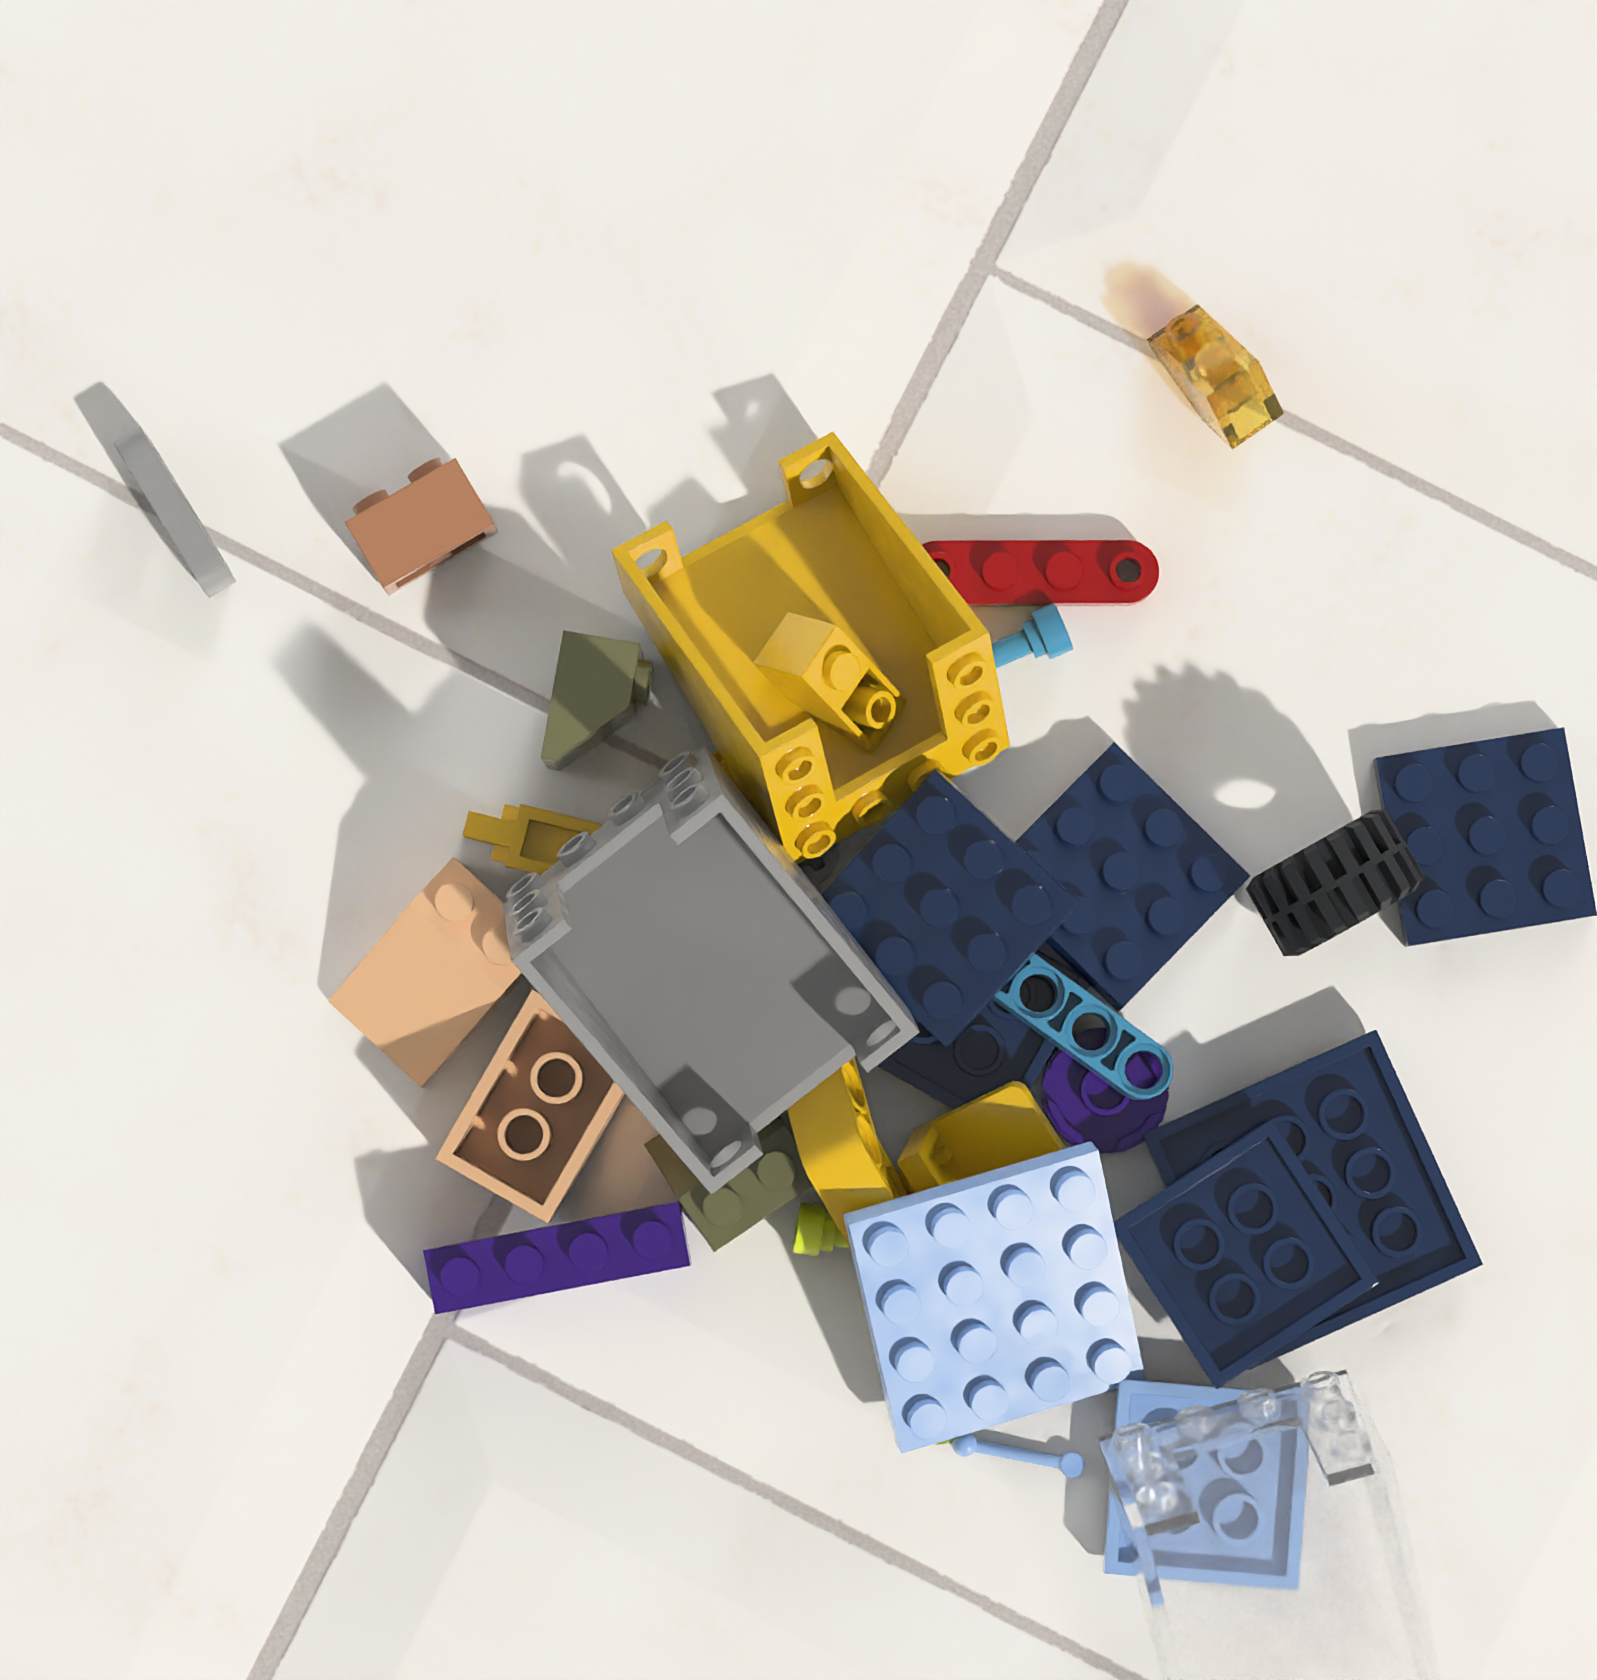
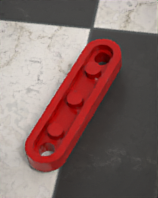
(1045, 571)

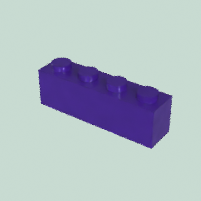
(557, 1257)

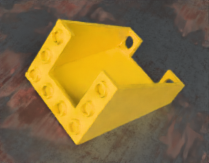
(842, 560)

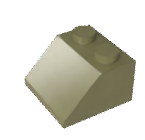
(592, 694)
(745, 1198)

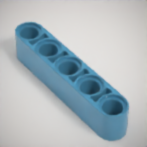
(1057, 1023)

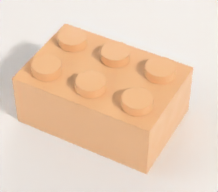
(533, 1114)

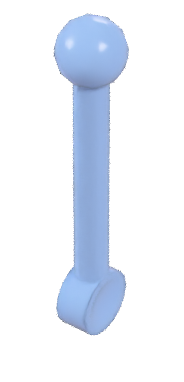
(1070, 1463)

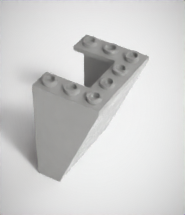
(700, 966)

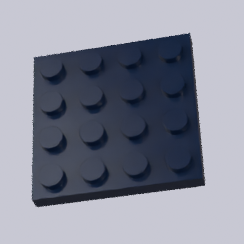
(1364, 1155)

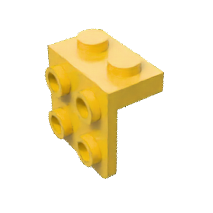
(977, 1138)

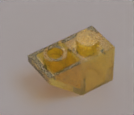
(1216, 376)

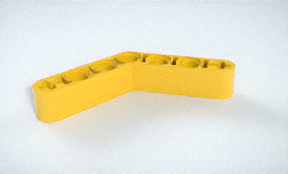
(842, 1147)

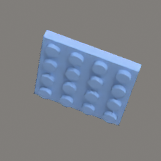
(995, 1296)

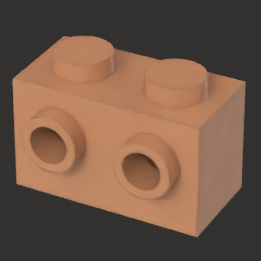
(420, 524)

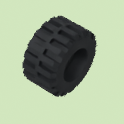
(1335, 883)

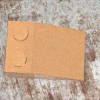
(432, 974)

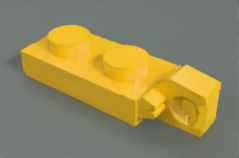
(526, 835)

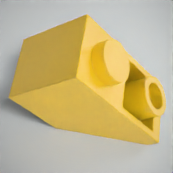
(830, 679)

